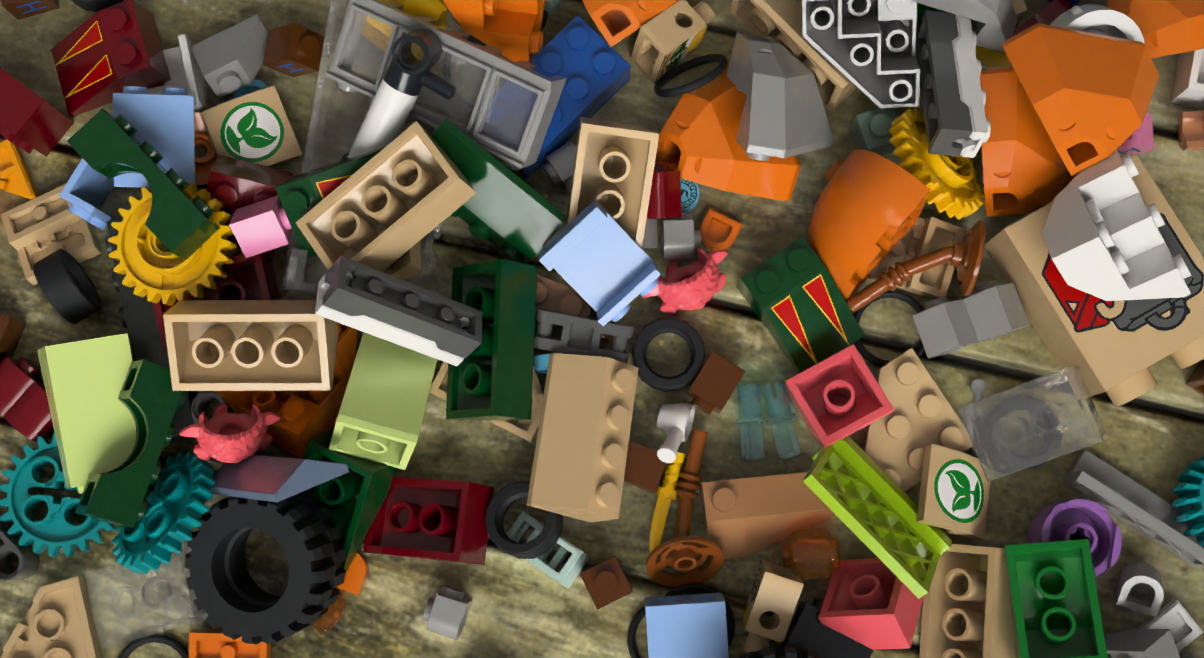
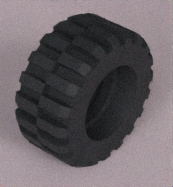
(226, 587)

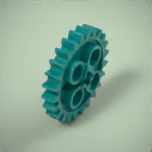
(171, 514)
(57, 528)

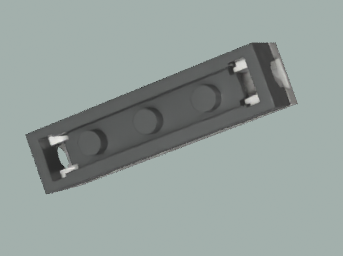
(951, 85)
(398, 311)

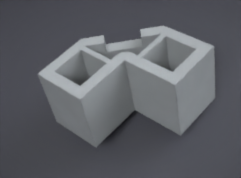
(966, 321)

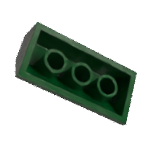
(504, 206)
(498, 374)

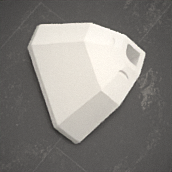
(1110, 239)

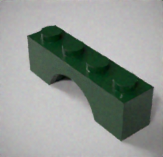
(175, 216)
(121, 492)

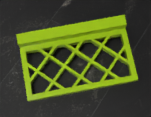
(877, 498)

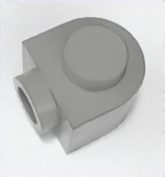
(561, 165)
(679, 238)
(1140, 589)
(447, 612)

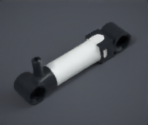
(400, 90)

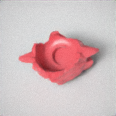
(690, 285)
(231, 435)

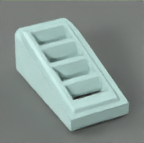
(573, 565)

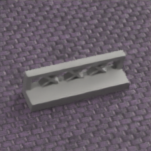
(1133, 506)

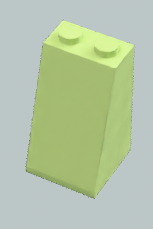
(82, 393)
(383, 403)

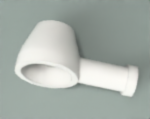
(676, 422)

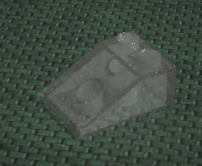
(1033, 423)
(142, 605)

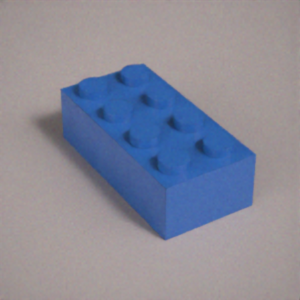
(592, 75)

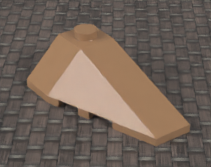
(758, 511)

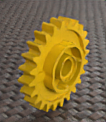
(949, 177)
(160, 272)

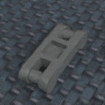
(581, 335)

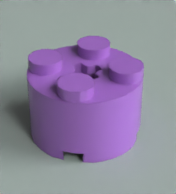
(1083, 520)

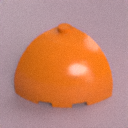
(859, 210)

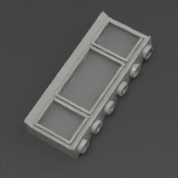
(495, 100)

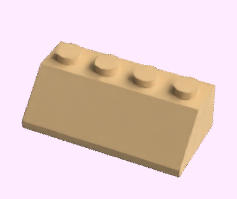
(784, 23)
(616, 169)
(387, 203)
(250, 345)
(583, 437)
(968, 606)

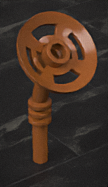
(964, 256)
(683, 546)

